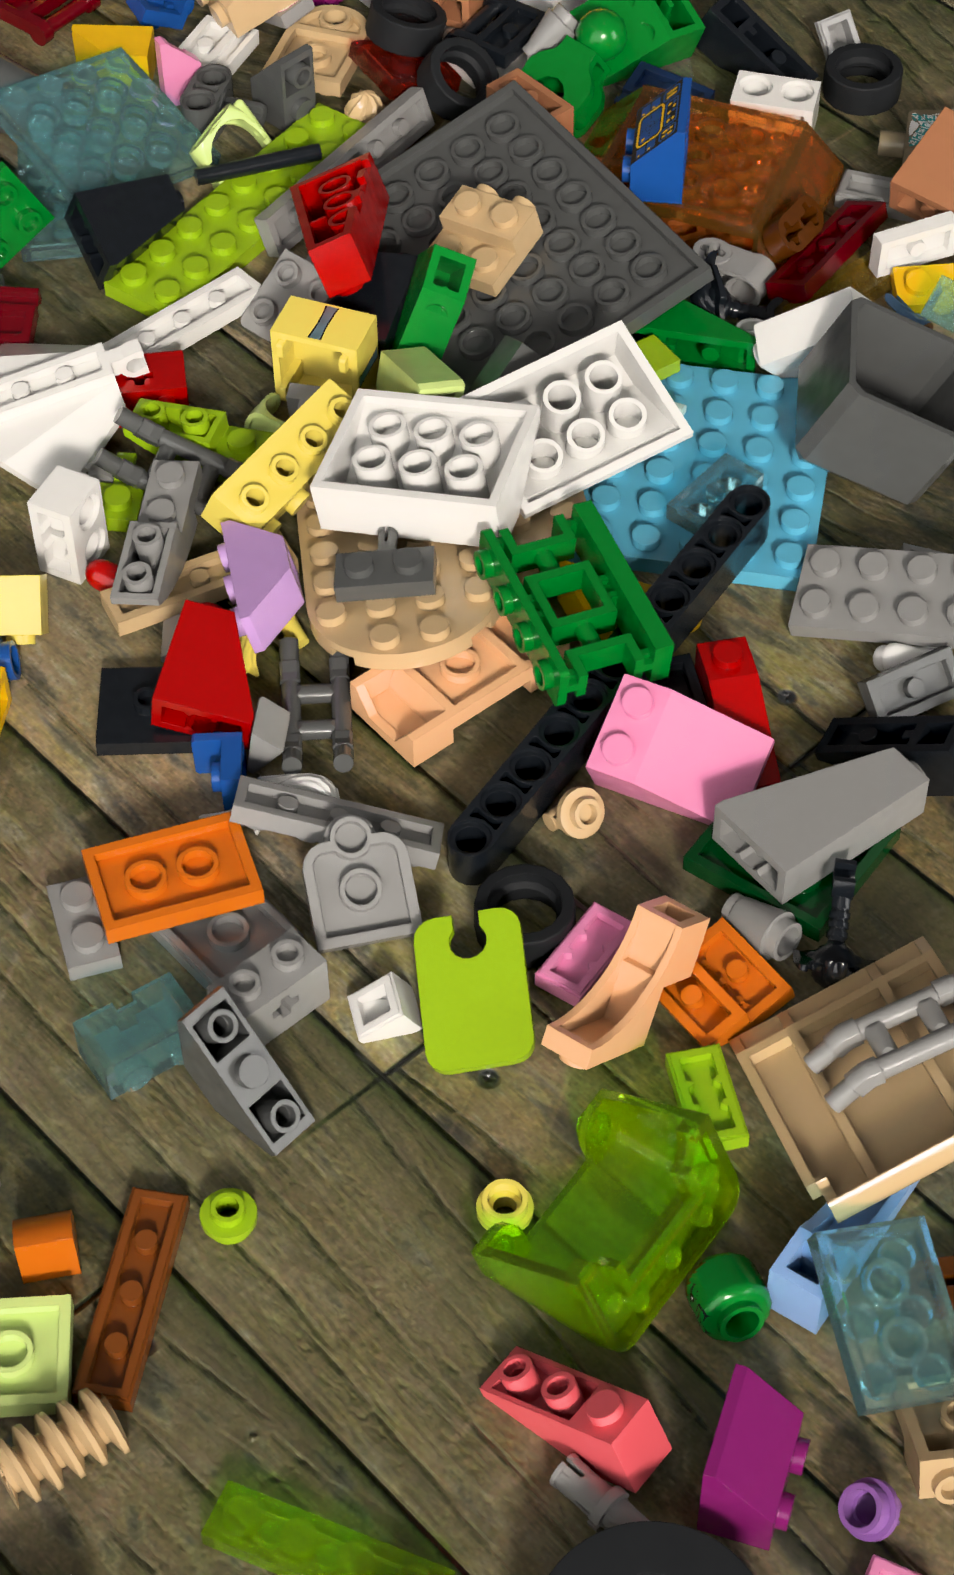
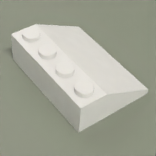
(596, 416)
(426, 466)

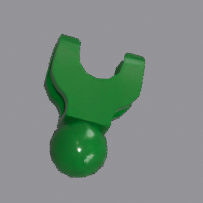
(580, 65)

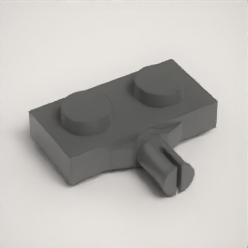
(385, 571)

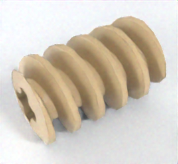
(60, 1445)

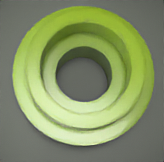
(233, 1228)

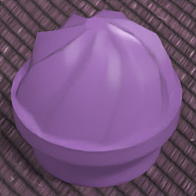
(869, 1509)

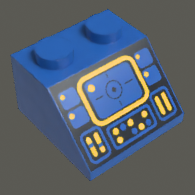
(659, 146)

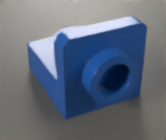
(224, 758)

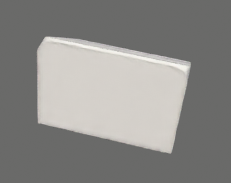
(385, 1009)

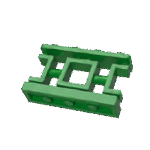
(607, 586)

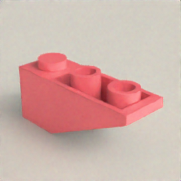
(581, 1415)

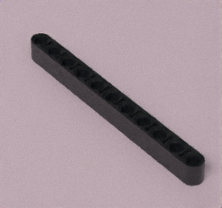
(568, 732)

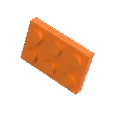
(172, 877)

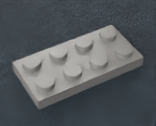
(875, 596)

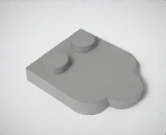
(359, 886)

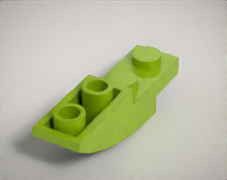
(200, 426)

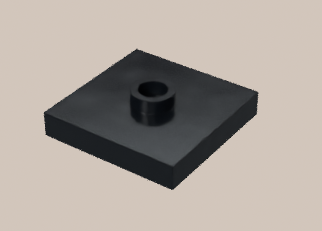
(126, 715)

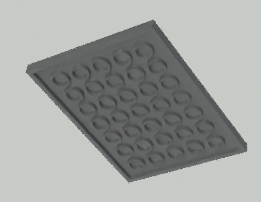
(599, 246)

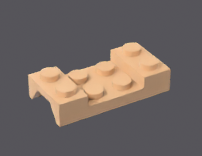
(424, 704)

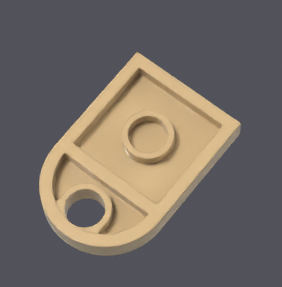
(329, 45)

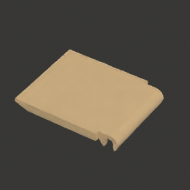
(881, 1138)

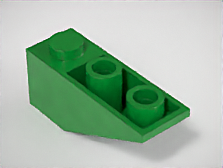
(434, 299)

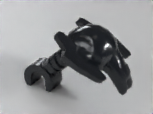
(717, 299)
(834, 959)

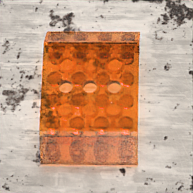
(748, 168)

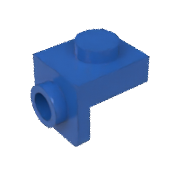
(161, 12)

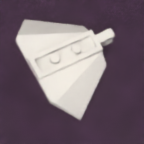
(60, 404)

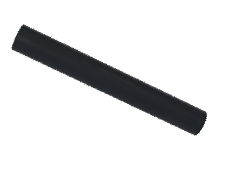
(258, 164)

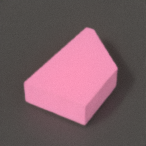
(174, 68)

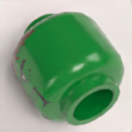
(728, 1297)

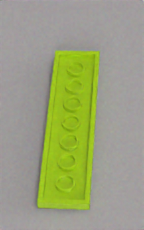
(221, 227)

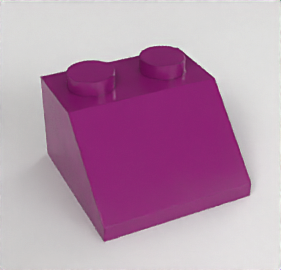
(751, 1463)

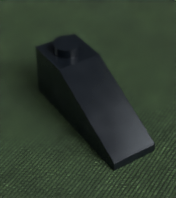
(742, 41)
(918, 738)

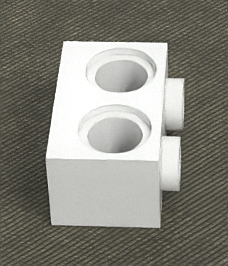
(778, 95)
(68, 523)

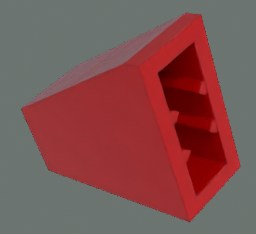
(204, 676)

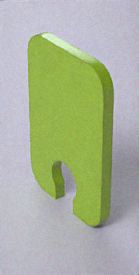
(474, 1007)

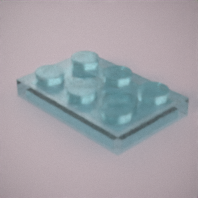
(888, 1312)

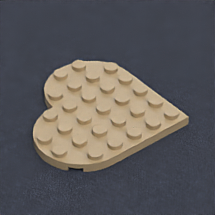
(405, 629)

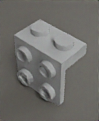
(288, 277)

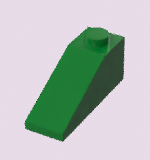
(702, 338)

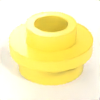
(504, 1194)

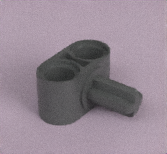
(209, 93)

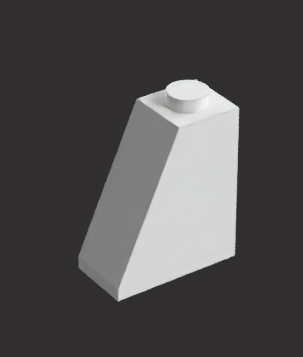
(789, 337)

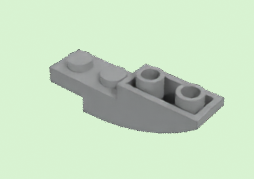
(161, 536)

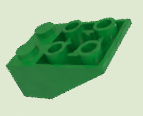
(656, 32)

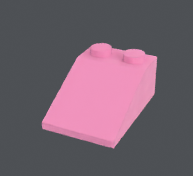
(675, 751)

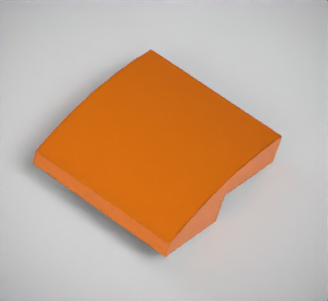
(727, 990)

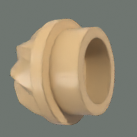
(363, 106)

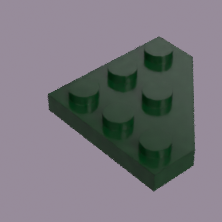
(810, 907)

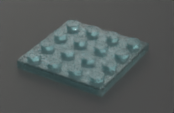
(99, 125)

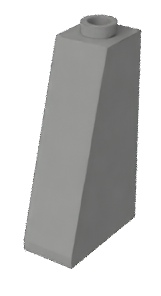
(801, 825)

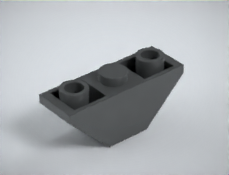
(240, 1074)

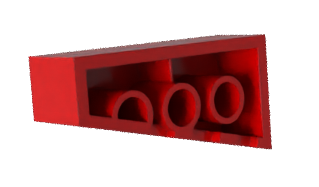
(343, 222)

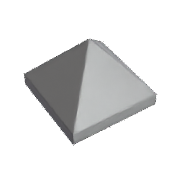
(836, 31)

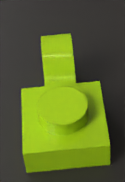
(121, 501)

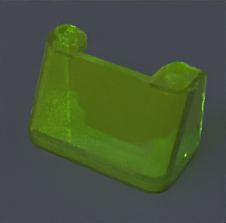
(623, 1223)

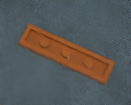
(132, 1297)

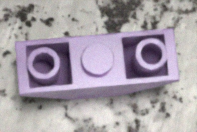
(260, 581)

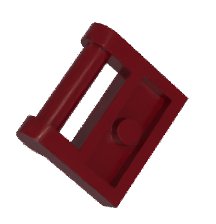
(29, 15)

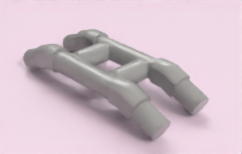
(890, 1058)

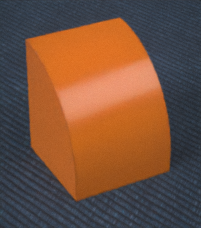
(46, 1246)

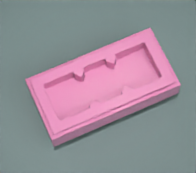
(582, 954)

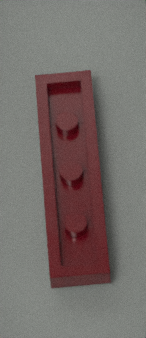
(827, 252)

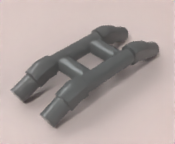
(169, 446)
(295, 695)

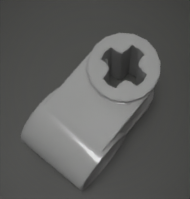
(740, 270)

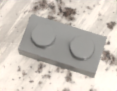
(81, 930)

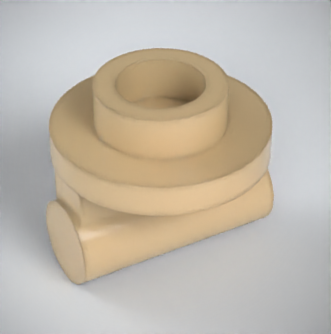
(577, 813)

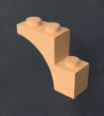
(621, 1005)

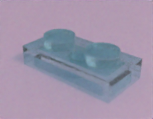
(708, 490)

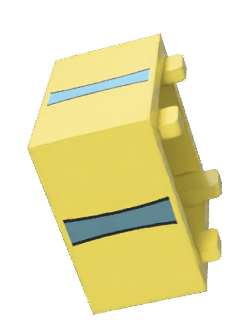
(321, 343)

